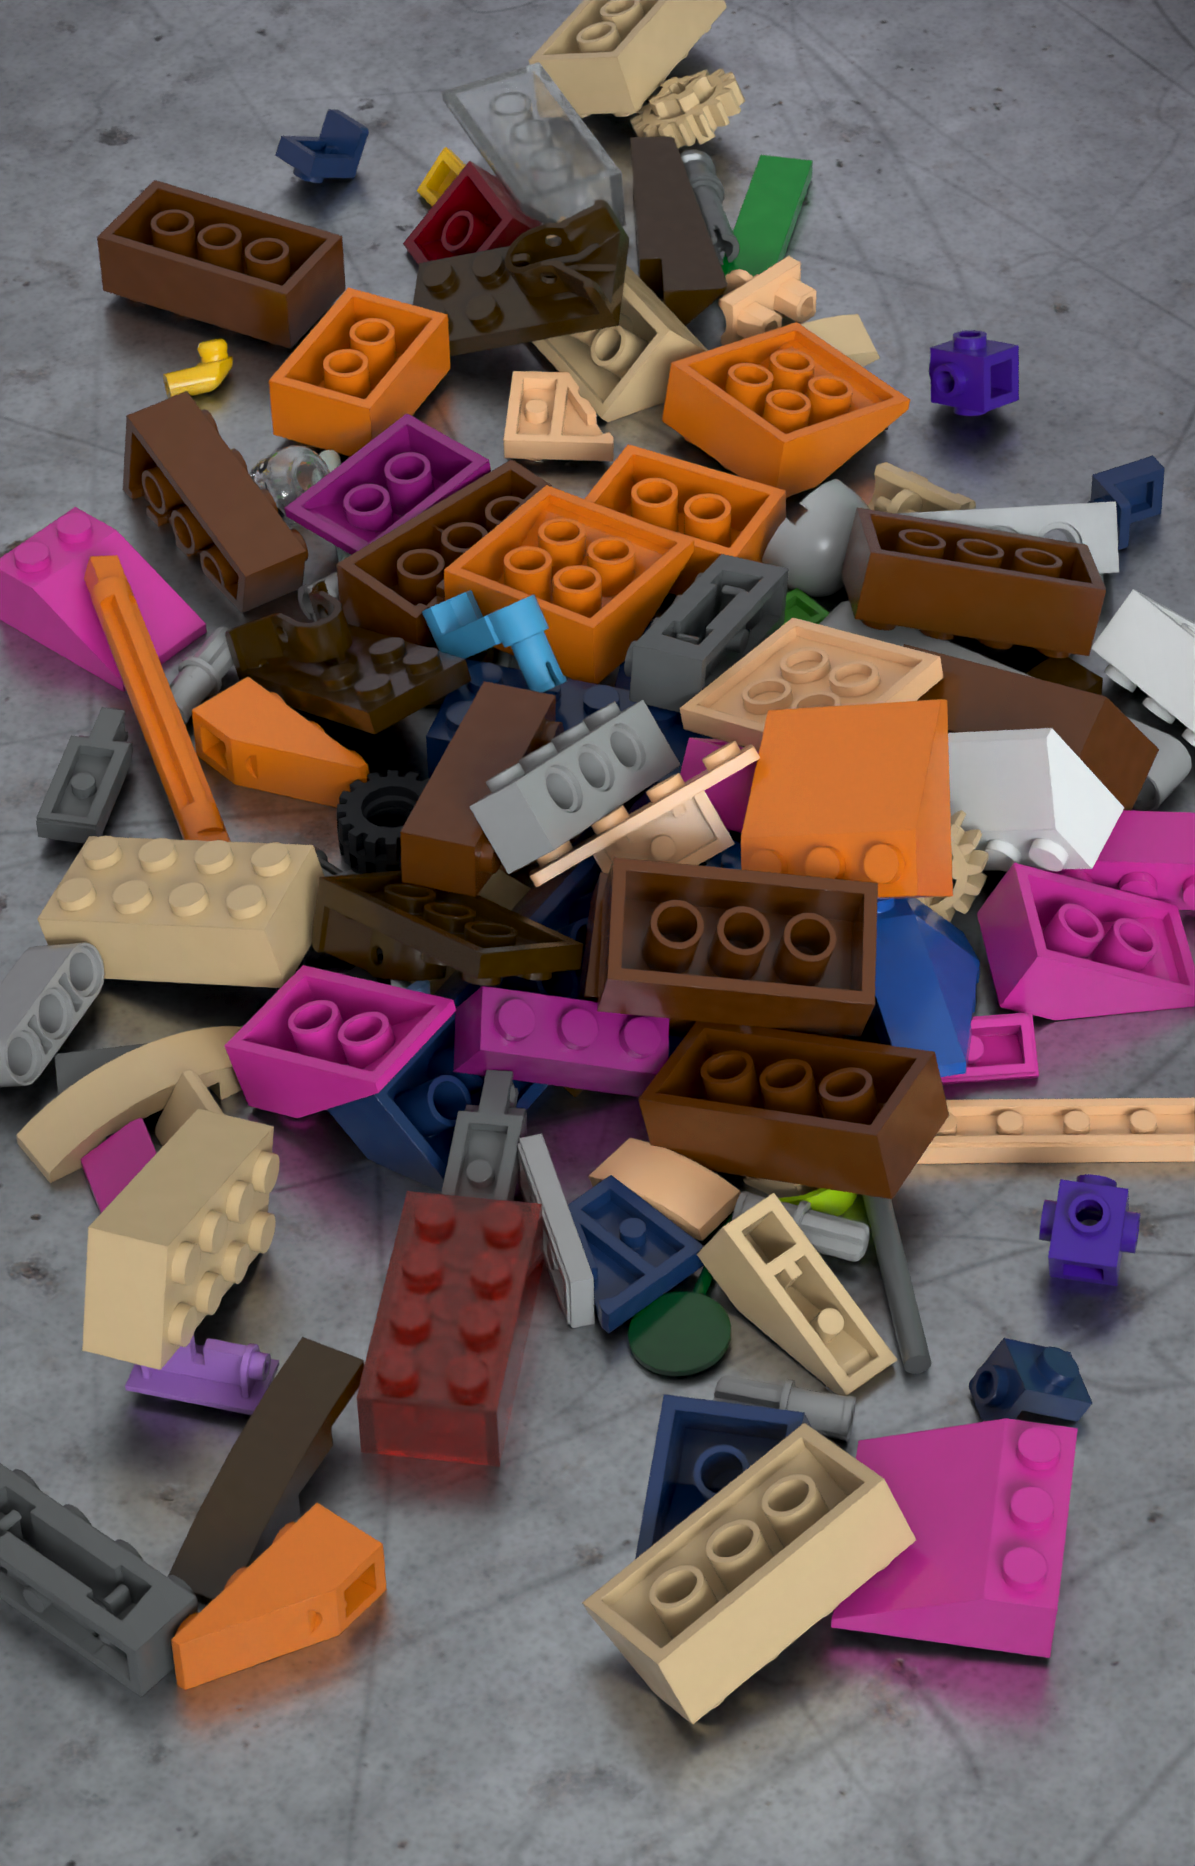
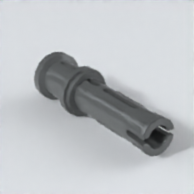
(710, 197)

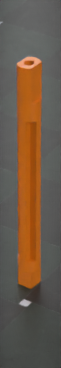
(153, 701)

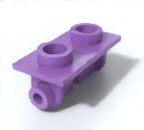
(210, 1375)

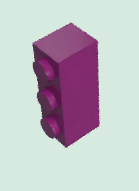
(558, 1041)

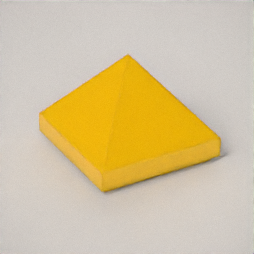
(440, 175)

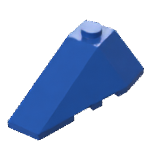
(924, 983)

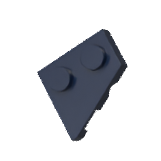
(630, 1250)

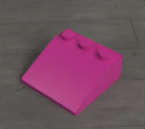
(987, 1535)

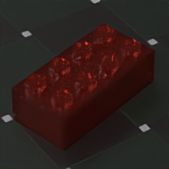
(451, 1329)

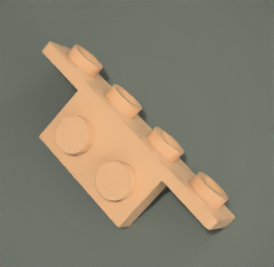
(671, 828)

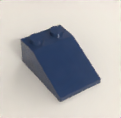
(701, 1451)

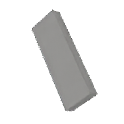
(561, 1241)

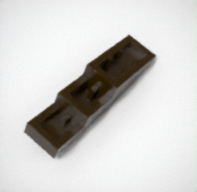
(268, 1467)

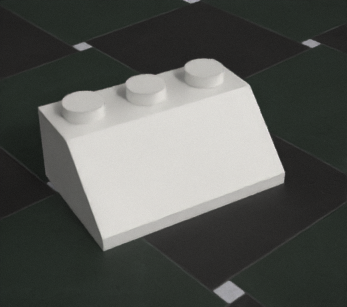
(1156, 652)
(1029, 799)

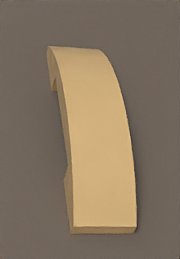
(120, 1093)

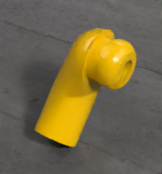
(206, 375)

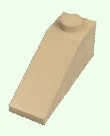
(795, 1297)

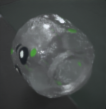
(289, 475)

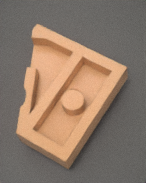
(552, 420)

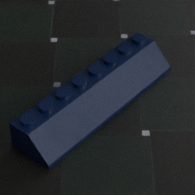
(416, 1113)

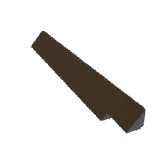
(670, 231)

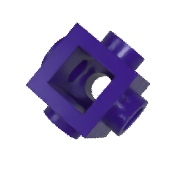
(974, 373)
(1089, 1229)

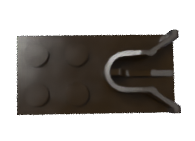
(533, 286)
(342, 668)
(432, 929)

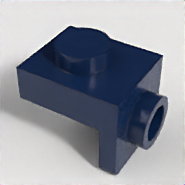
(331, 154)
(1135, 488)
(1029, 1380)

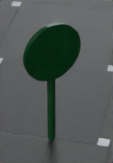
(681, 1330)

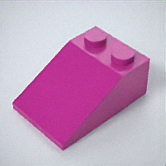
(49, 600)
(1083, 948)
(330, 1041)

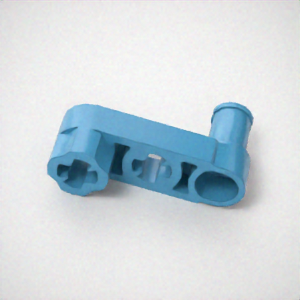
(463, 632)

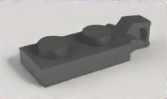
(87, 781)
(485, 1142)

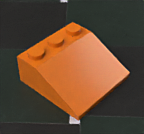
(779, 407)
(589, 570)
(854, 797)

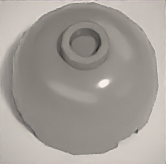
(817, 541)

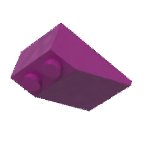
(386, 484)

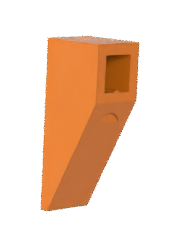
(271, 747)
(289, 1598)

